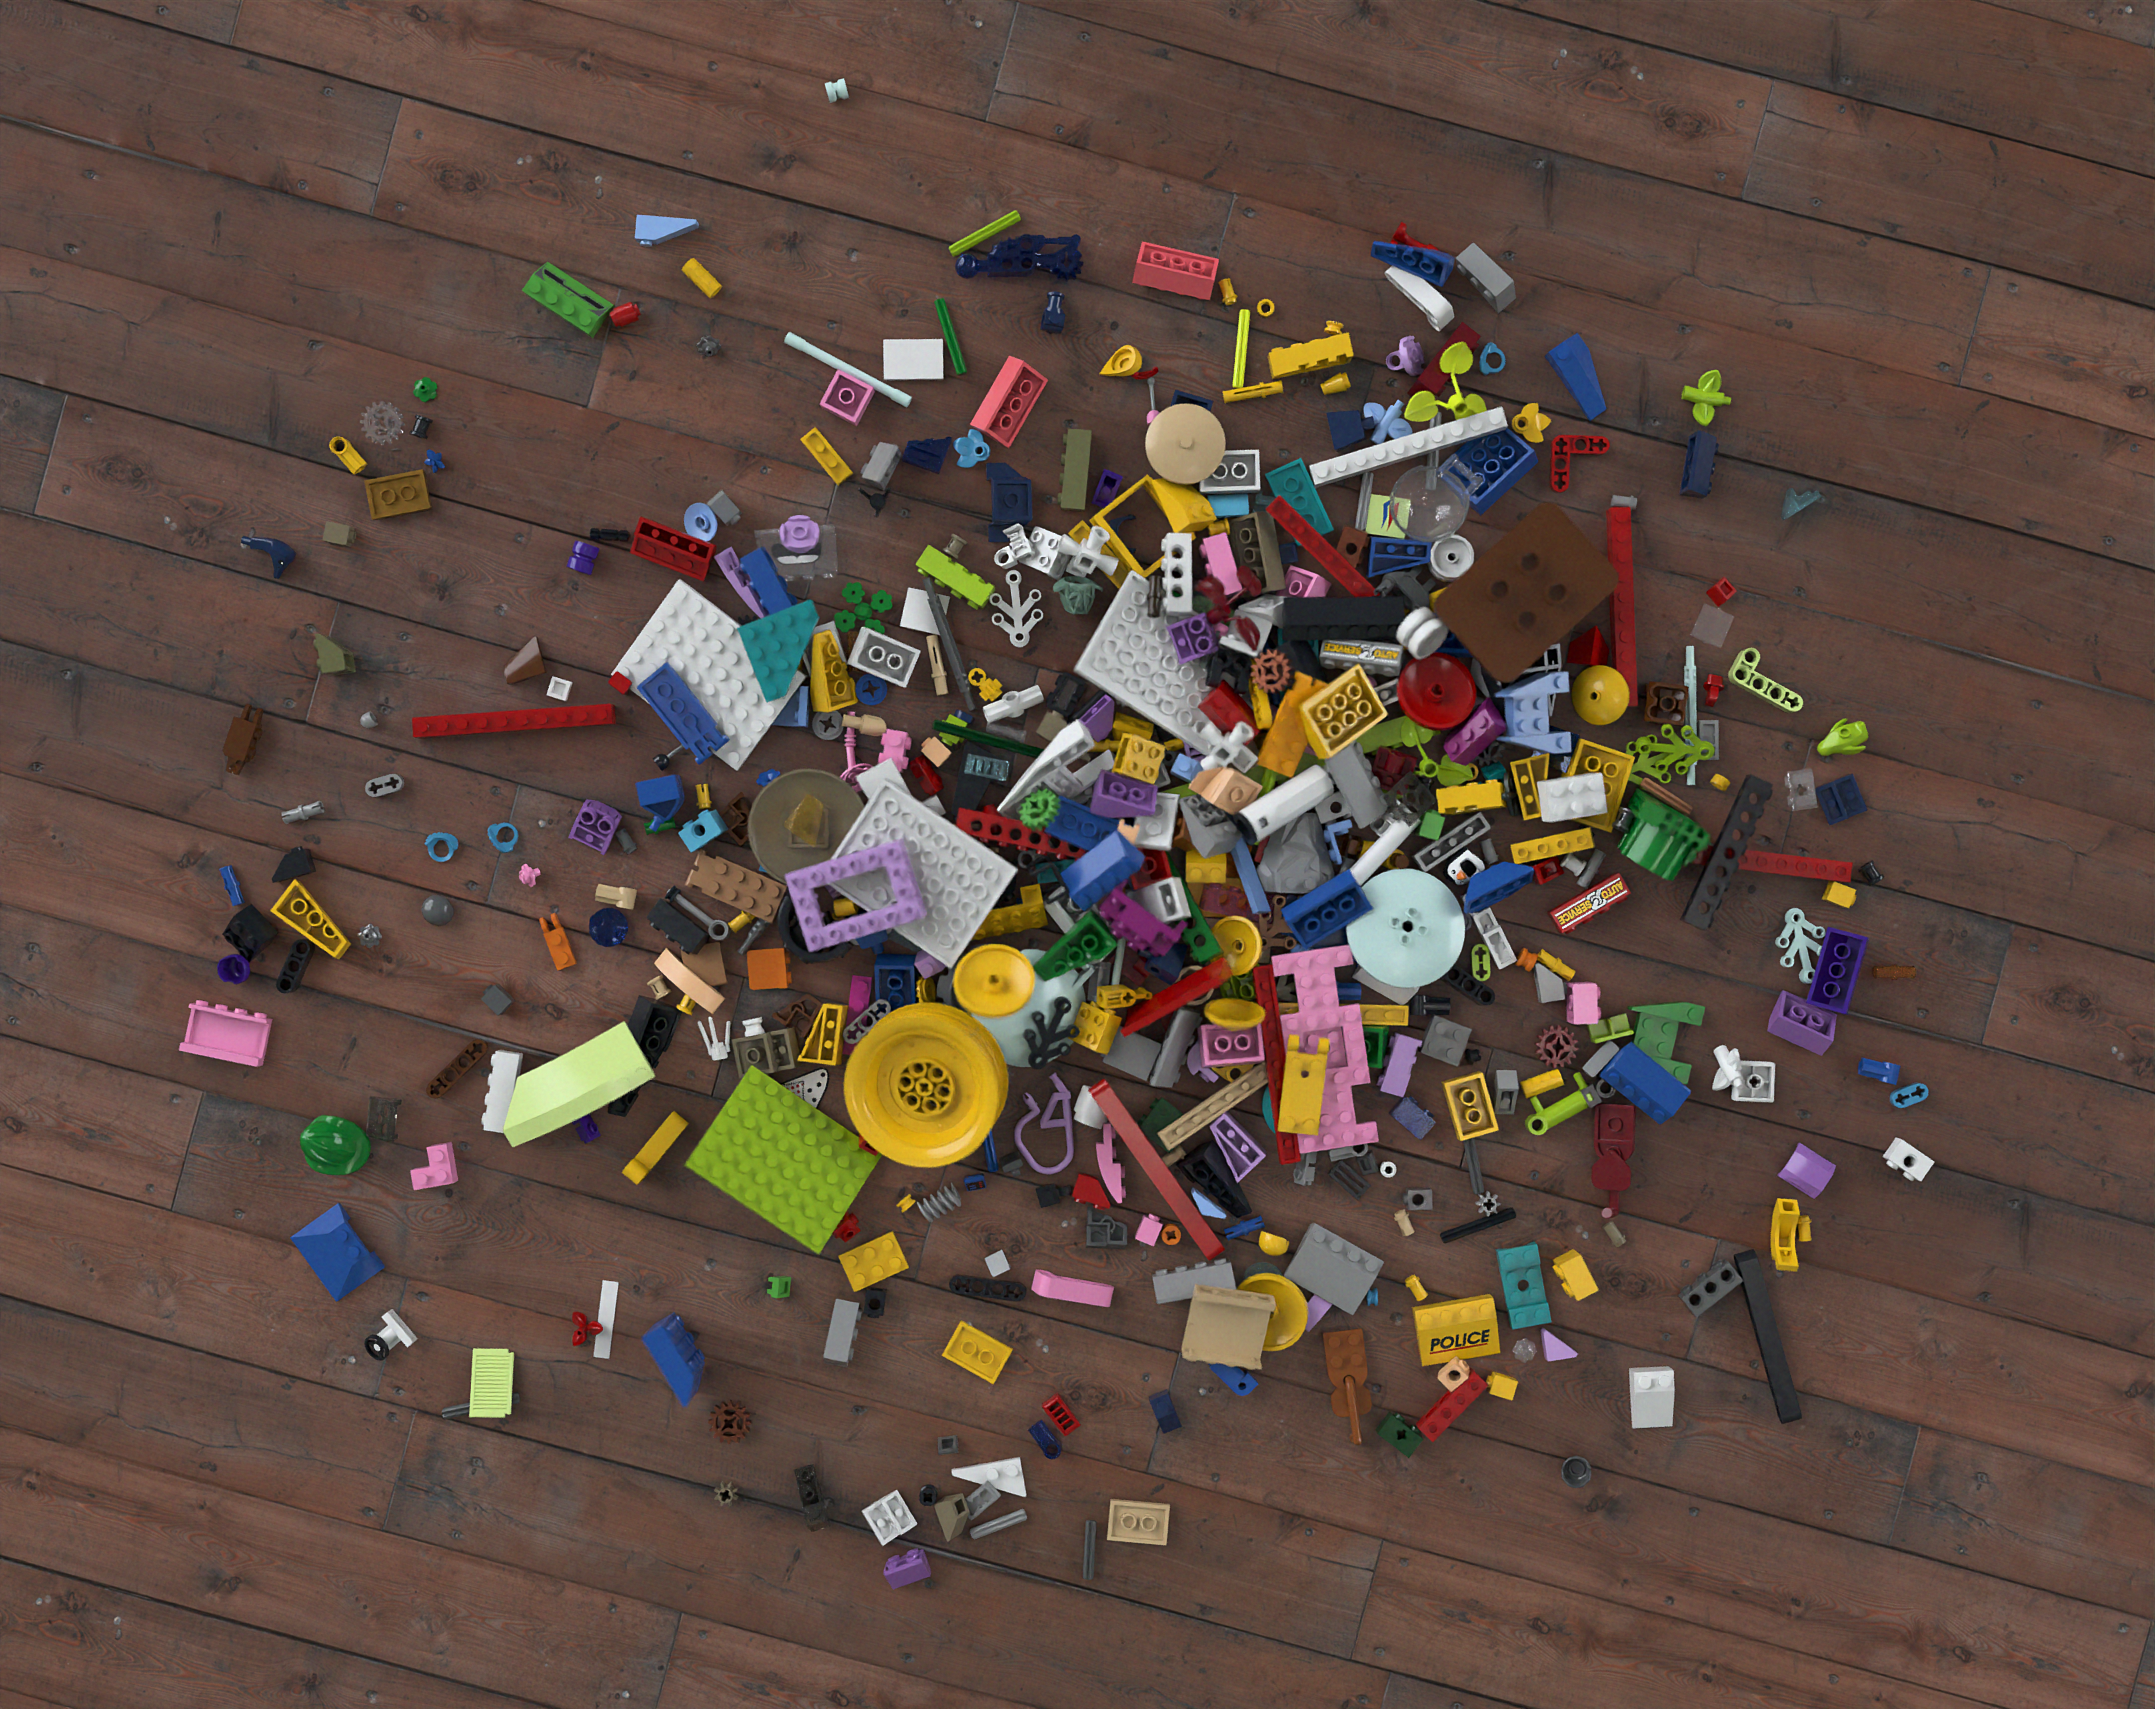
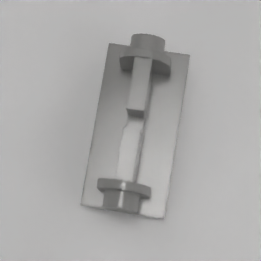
(1098, 978)
(1303, 1173)

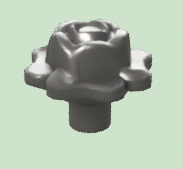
(708, 346)
(369, 936)

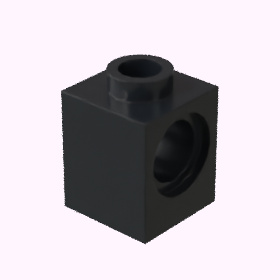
(875, 1293)

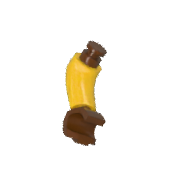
(1351, 845)

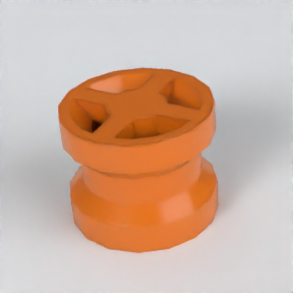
(1526, 959)
(1172, 1231)

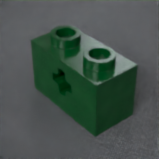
(1408, 1442)

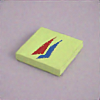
(1380, 520)

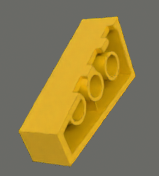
(1310, 356)

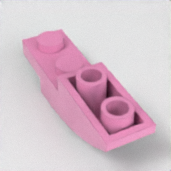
(1110, 1170)

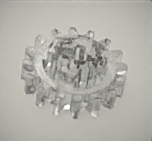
(376, 428)

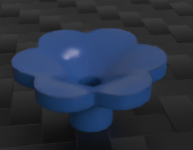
(767, 777)

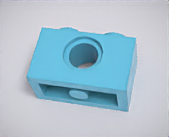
(713, 826)

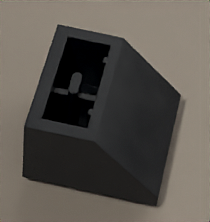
(249, 932)

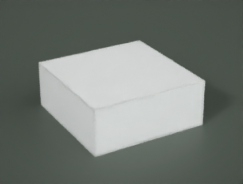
(559, 688)

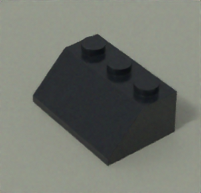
(1302, 660)

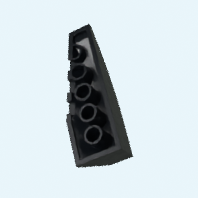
(653, 1029)

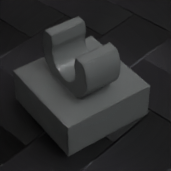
(1012, 1163)

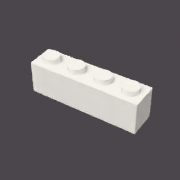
(502, 1085)

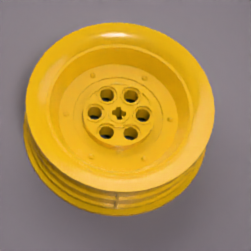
(915, 1130)

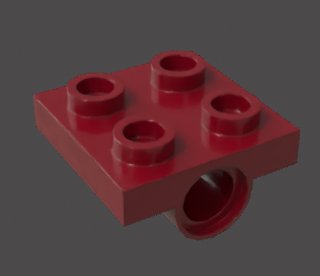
(1392, 766)
(1132, 965)

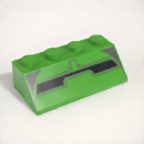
(568, 299)

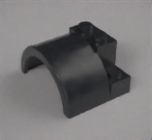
(795, 940)

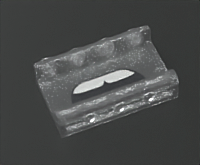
(817, 561)

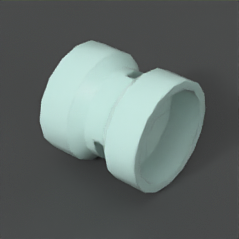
(836, 90)

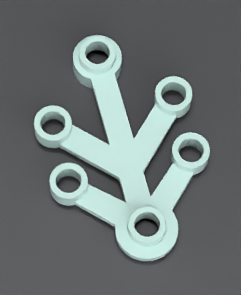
(1800, 942)

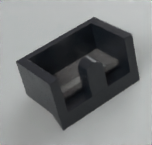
(1066, 695)

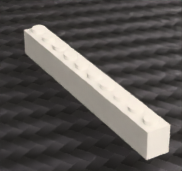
(1408, 447)

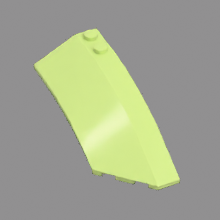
(575, 1084)

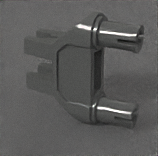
(1405, 585)

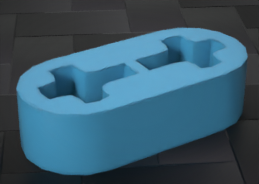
(1910, 1099)

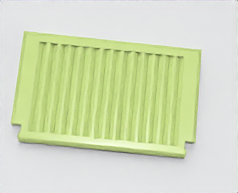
(491, 1383)

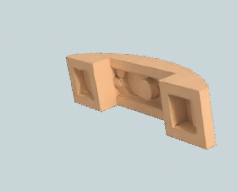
(688, 981)

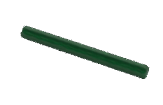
(987, 739)

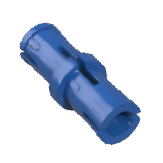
(232, 885)
(1244, 1228)

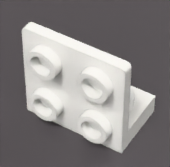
(1046, 557)
(1236, 643)

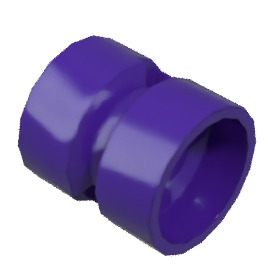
(583, 556)

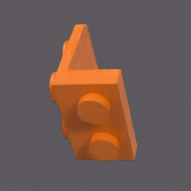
(769, 968)

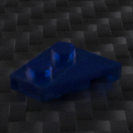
(927, 453)

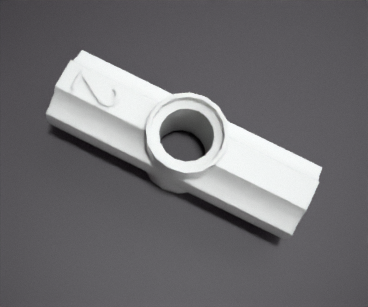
(1013, 704)

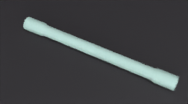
(801, 345)

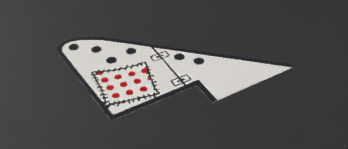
(809, 1086)

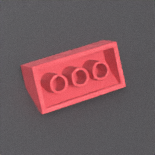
(1175, 271)
(1009, 401)

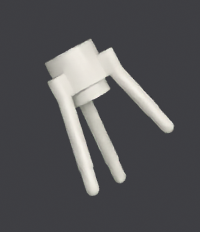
(718, 1049)

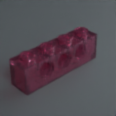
(1210, 902)

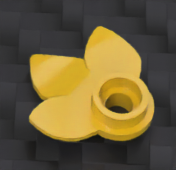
(1533, 421)

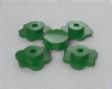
(863, 610)

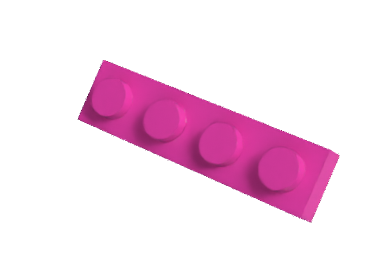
(858, 1003)

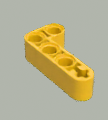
(655, 1148)

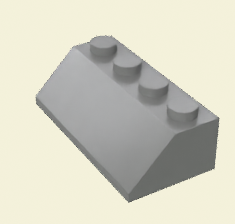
(1357, 783)
(1180, 1282)

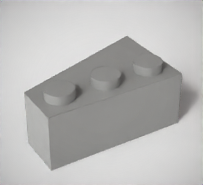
(842, 1333)

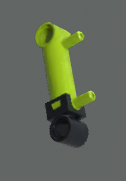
(1585, 1097)

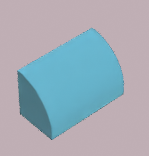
(1229, 505)

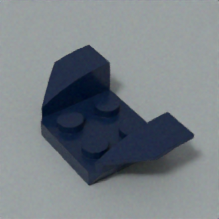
(1010, 500)

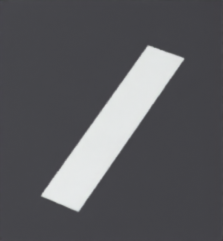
(606, 1319)

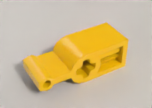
(1119, 996)

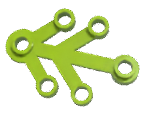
(1677, 749)
(1644, 764)

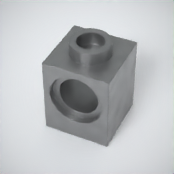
(1426, 1202)

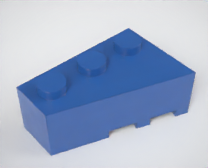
(1395, 554)

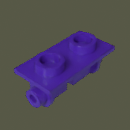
(588, 1129)

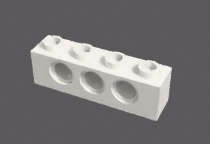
(1182, 544)

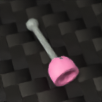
(1153, 413)
(1220, 630)

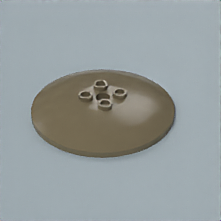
(780, 849)

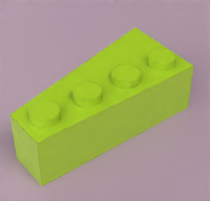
(955, 577)

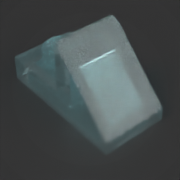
(1793, 504)

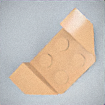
(1226, 788)

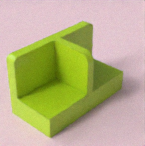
(1609, 1028)

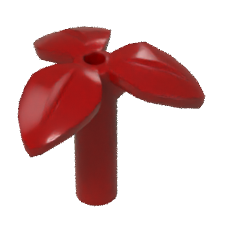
(580, 1335)

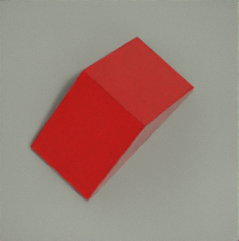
(1547, 870)

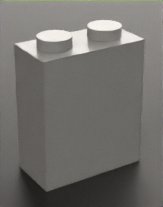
(1133, 1053)

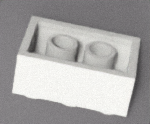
(1397, 994)

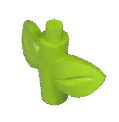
(1706, 397)

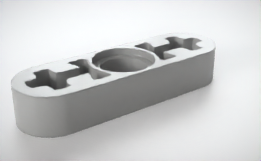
(859, 1034)

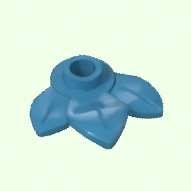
(968, 449)

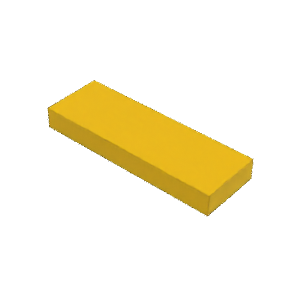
(826, 456)

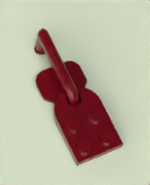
(1613, 1129)

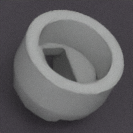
(368, 720)

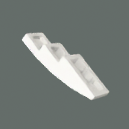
(1492, 936)

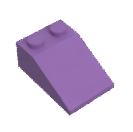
(1122, 796)

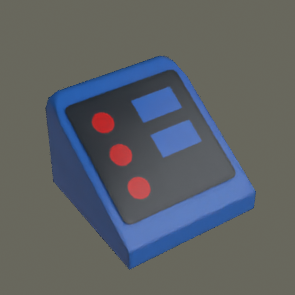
(975, 1182)

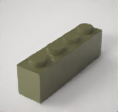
(1075, 470)

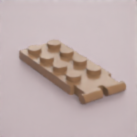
(737, 886)

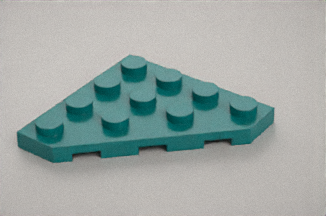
(777, 646)

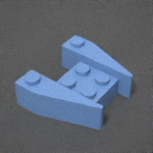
(1528, 713)

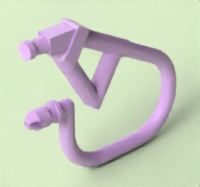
(1065, 1096)

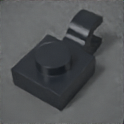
(1049, 1194)

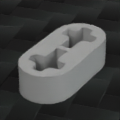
(386, 789)

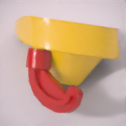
(1127, 362)

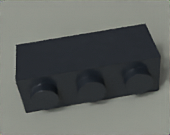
(678, 927)

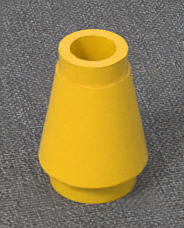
(1336, 384)

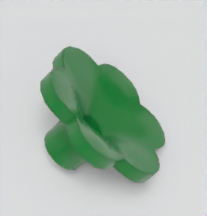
(429, 391)

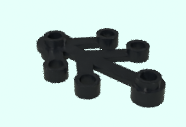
(1049, 1036)

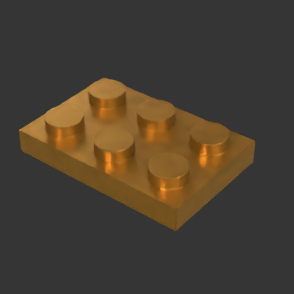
(398, 494)

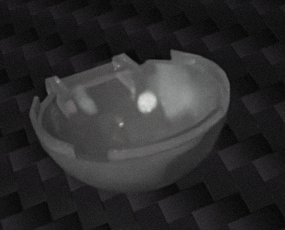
(1432, 501)

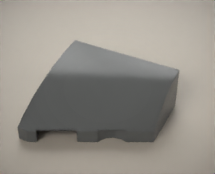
(1104, 1231)

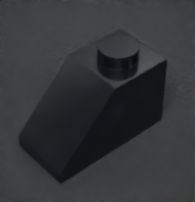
(294, 865)

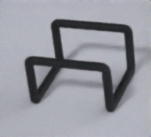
(1057, 874)

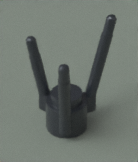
(877, 500)

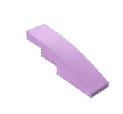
(740, 581)

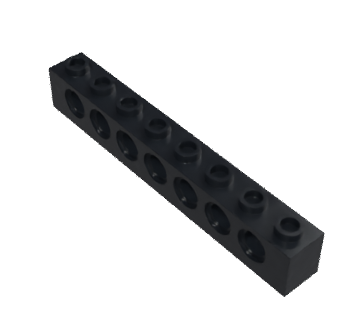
(1691, 913)

